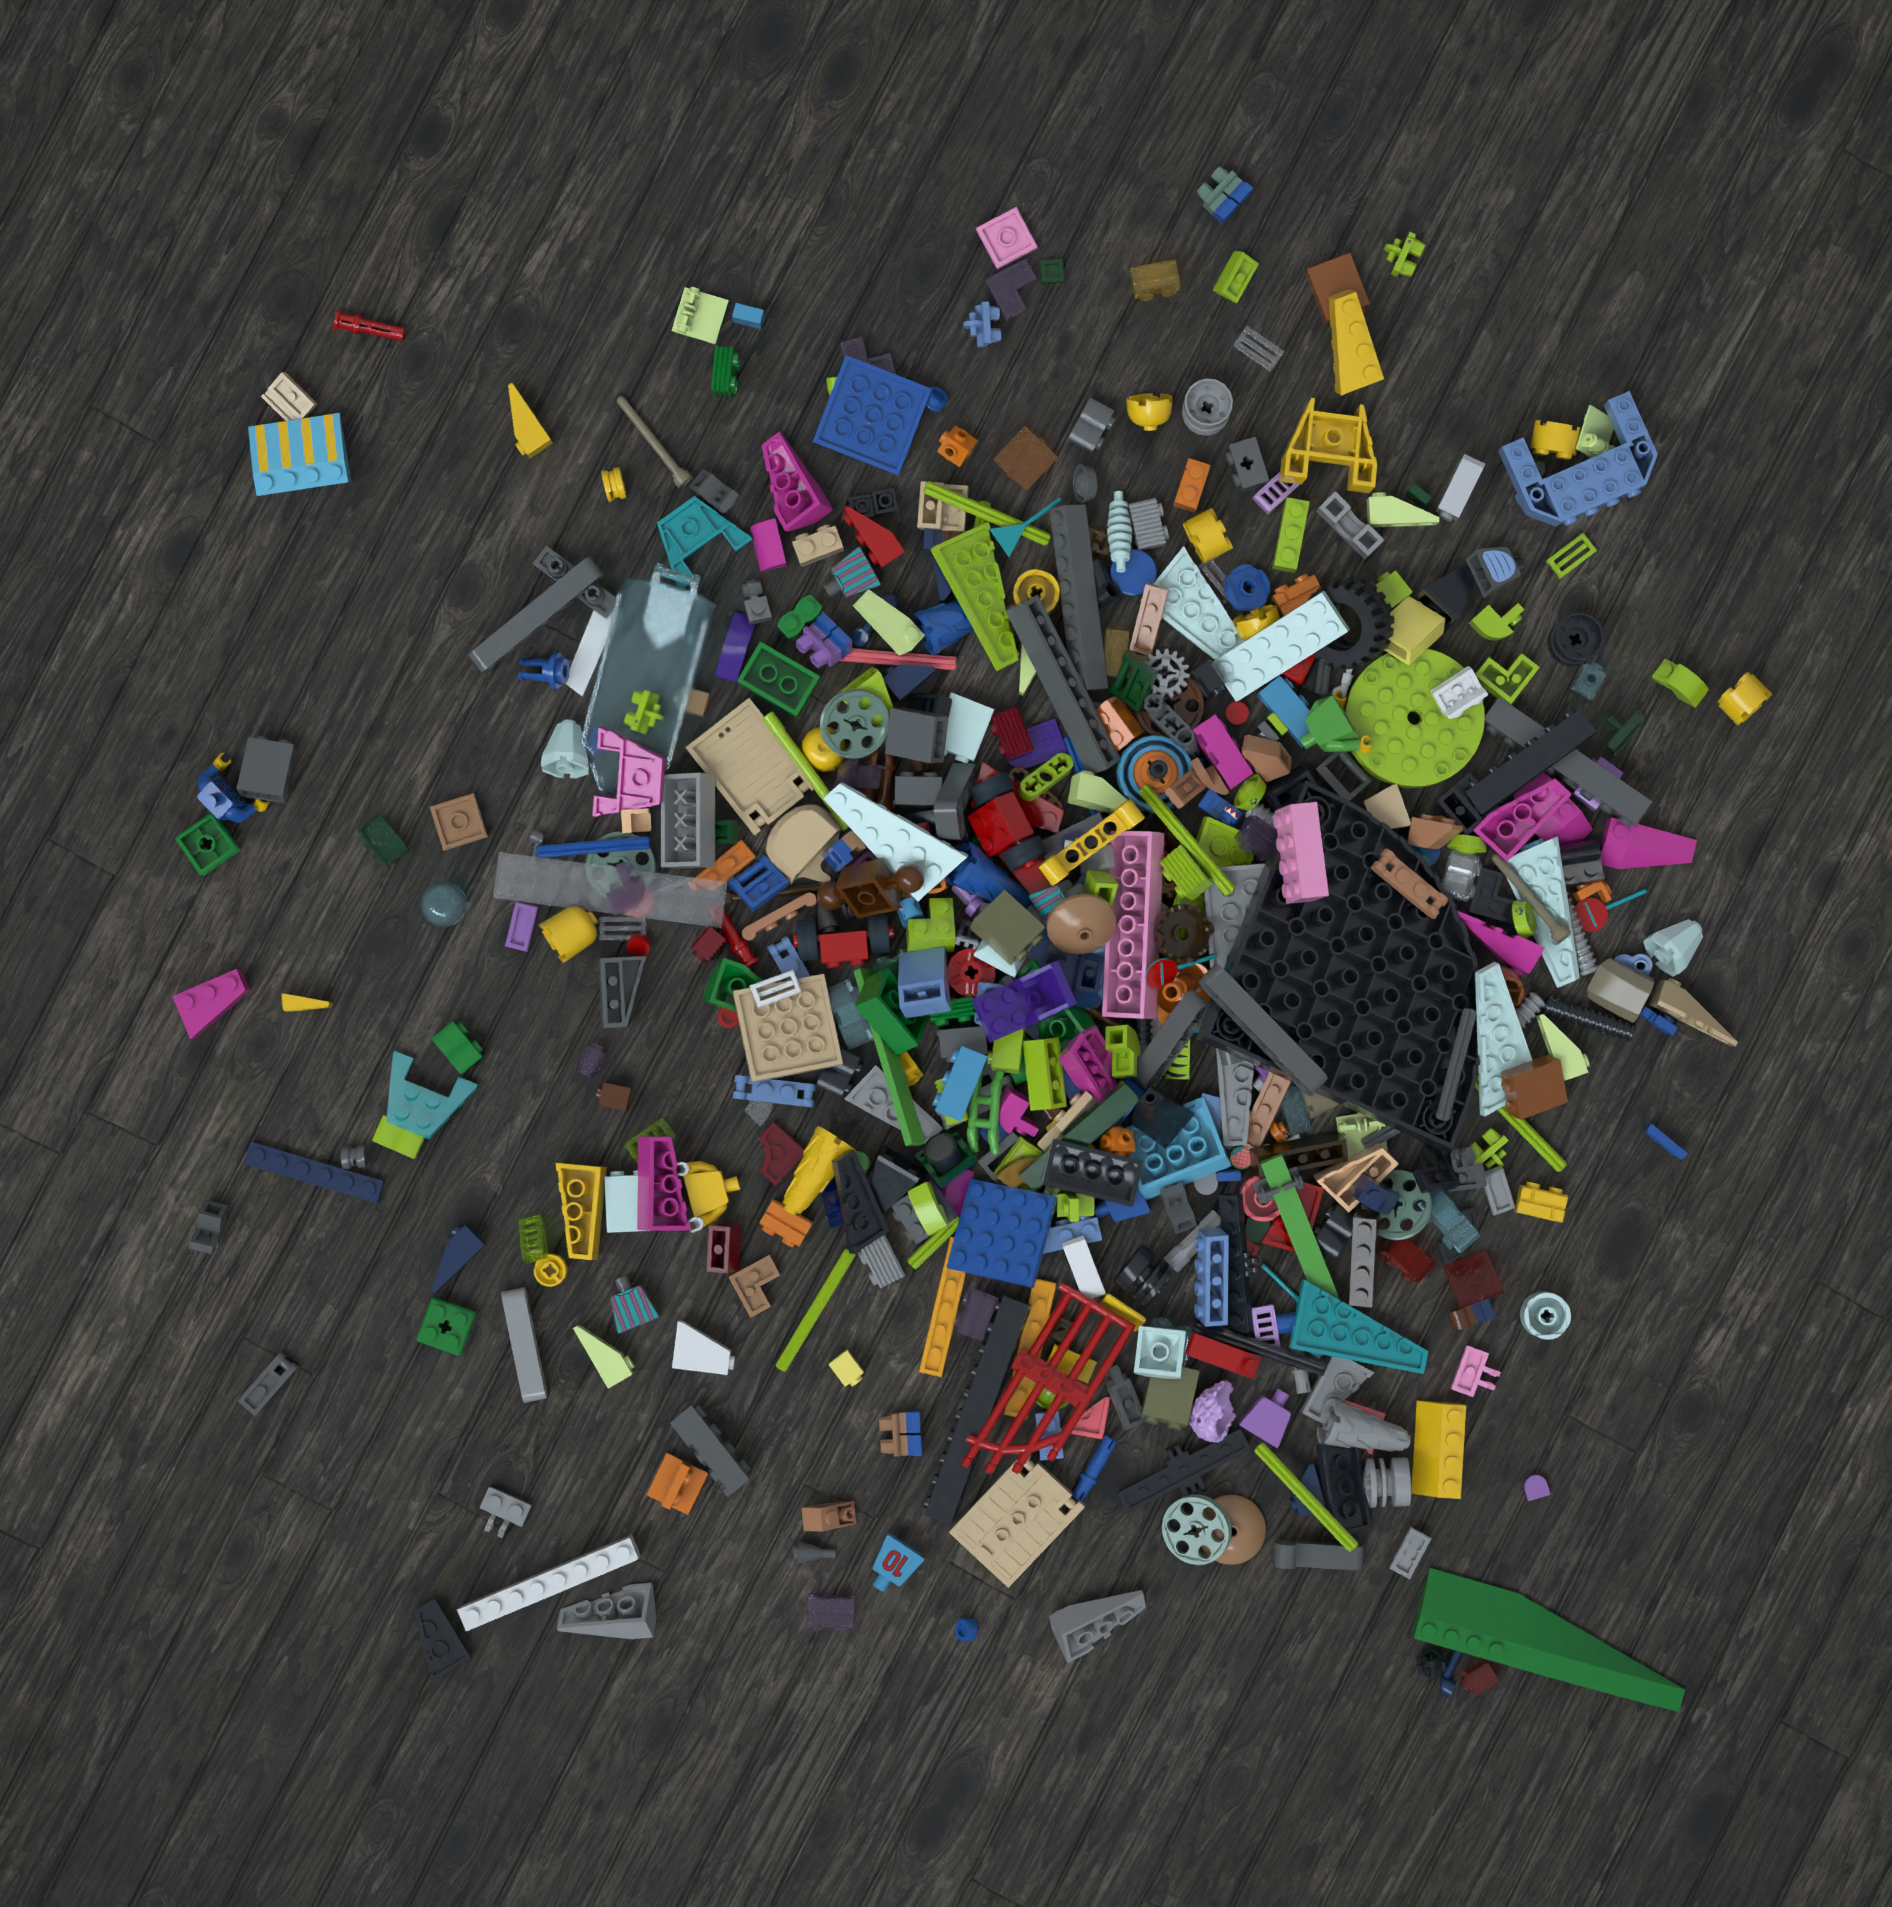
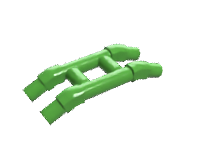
(993, 1121)

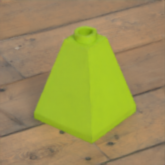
(873, 682)

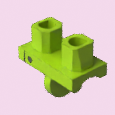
(1410, 246)
(646, 712)
(1495, 1142)

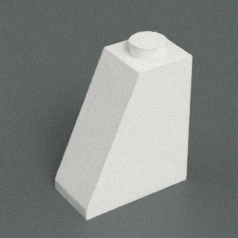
(700, 1352)

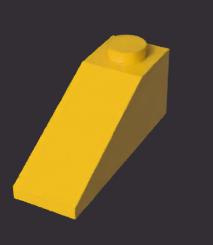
(527, 429)

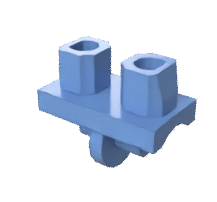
(980, 324)

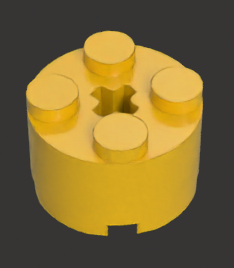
(1555, 438)
(1207, 535)
(1041, 582)
(1745, 699)

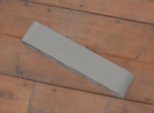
(524, 1344)

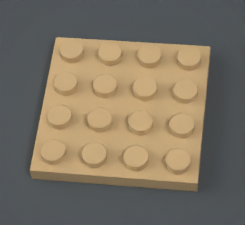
(790, 1033)

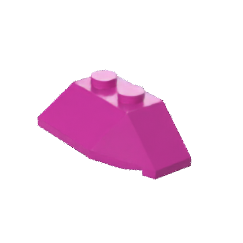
(1566, 821)
(1089, 1063)

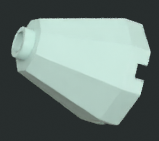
(565, 752)
(1674, 946)

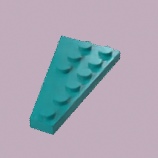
(1340, 1331)

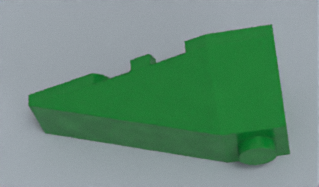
(725, 979)
(1064, 1024)

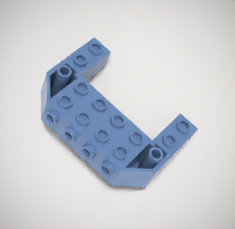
(1591, 482)

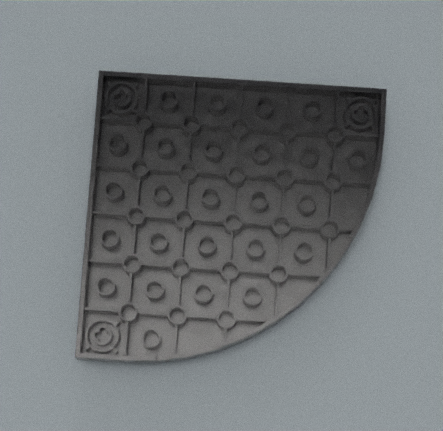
(1359, 978)

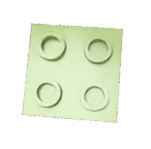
(700, 315)
(1595, 433)
(1356, 1128)

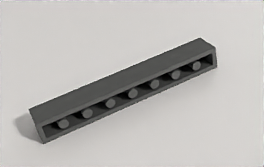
(1079, 594)
(1063, 685)
(1573, 769)

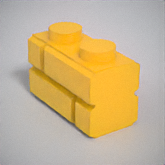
(1541, 1203)

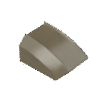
(1620, 989)

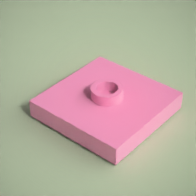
(1006, 238)

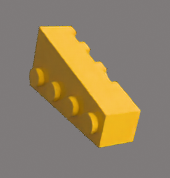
(1352, 346)
(582, 1202)

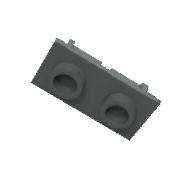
(1264, 1192)

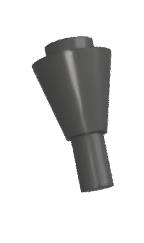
(826, 921)
(806, 1552)

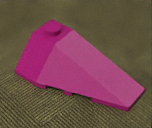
(795, 491)
(1518, 820)
(1643, 846)
(1511, 950)

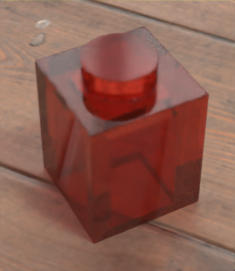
(1479, 1678)

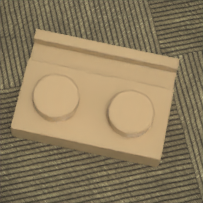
(288, 398)

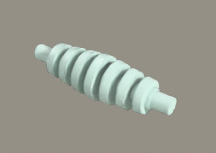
(1119, 531)

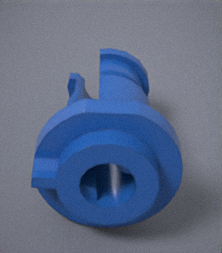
(553, 670)

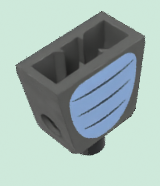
(1494, 569)

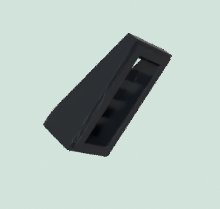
(931, 703)

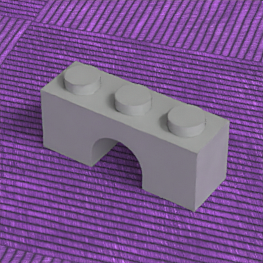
(1348, 526)

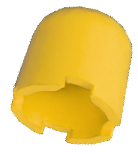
(570, 931)

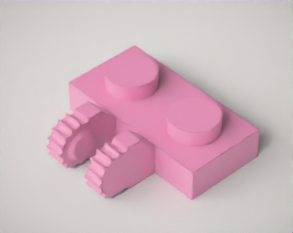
(1470, 1371)

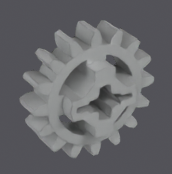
(1175, 674)

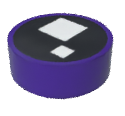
(1067, 839)

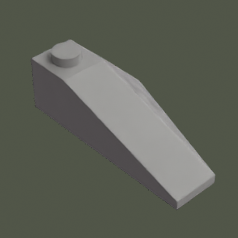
(618, 1615)
(1085, 1623)

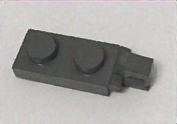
(1124, 1398)

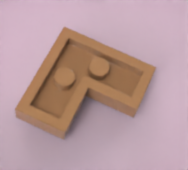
(749, 1282)

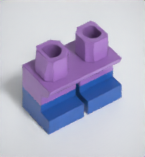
(826, 640)

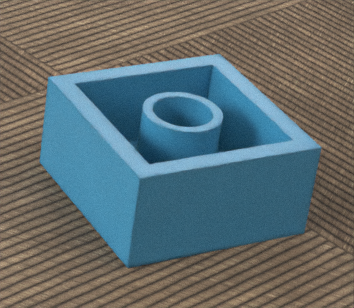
(748, 316)

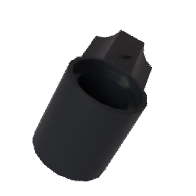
(1106, 590)

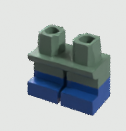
(1226, 196)

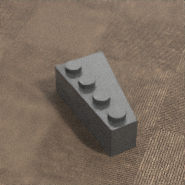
(712, 1449)

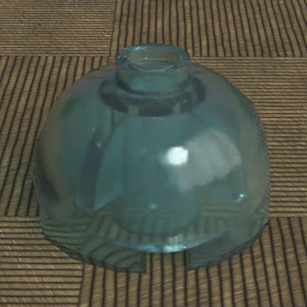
(443, 904)

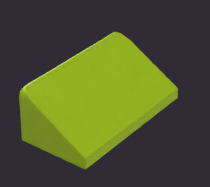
(1235, 276)

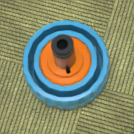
(1152, 762)

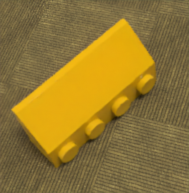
(1438, 1449)

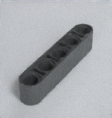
(1171, 1039)

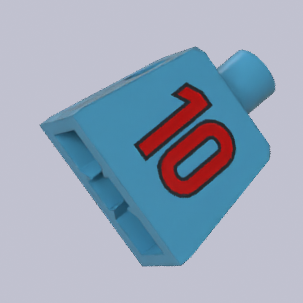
(895, 1562)

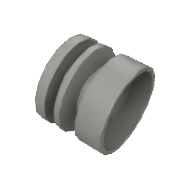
(1213, 396)
(1387, 1482)

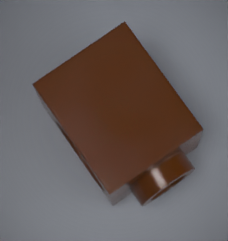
(614, 1096)

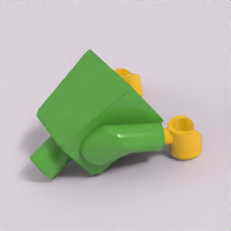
(1332, 728)

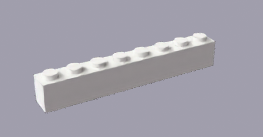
(549, 1582)

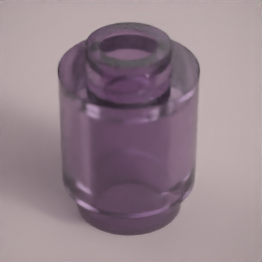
(591, 1060)

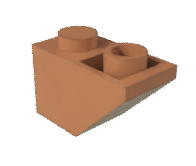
(1267, 757)
(1432, 834)
(828, 1516)

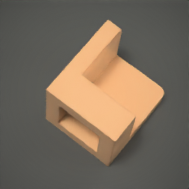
(636, 820)

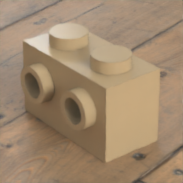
(818, 545)

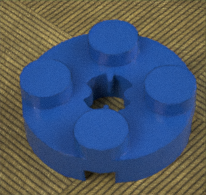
(1234, 588)

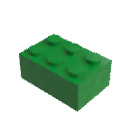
(778, 680)
(881, 1008)

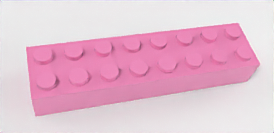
(1136, 911)

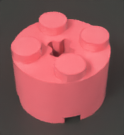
(1252, 1207)

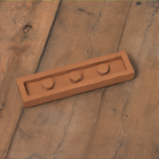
(1266, 1109)

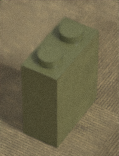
(1008, 928)
(1170, 1399)

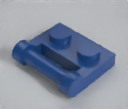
(763, 887)

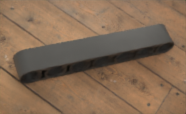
(536, 614)
(1263, 1030)

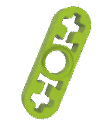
(1042, 786)

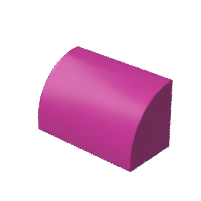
(768, 545)

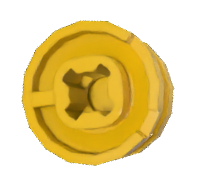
(613, 484)
(550, 1270)

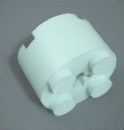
(1535, 1305)

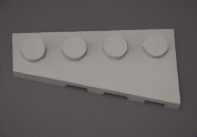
(874, 1097)

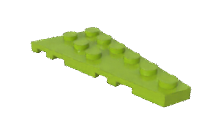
(978, 586)
(1224, 850)

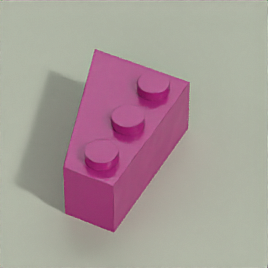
(1222, 752)
(210, 1000)

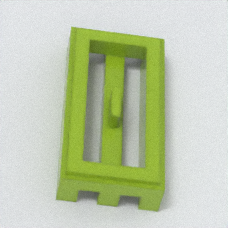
(1555, 567)

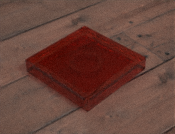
(1473, 1279)

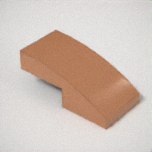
(1209, 777)

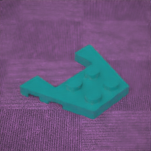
(693, 527)
(420, 1108)

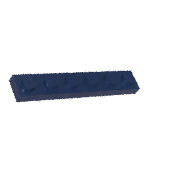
(314, 1172)

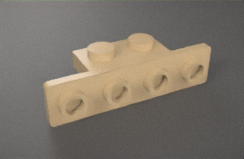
(1080, 1104)

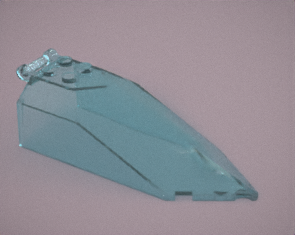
(653, 647)

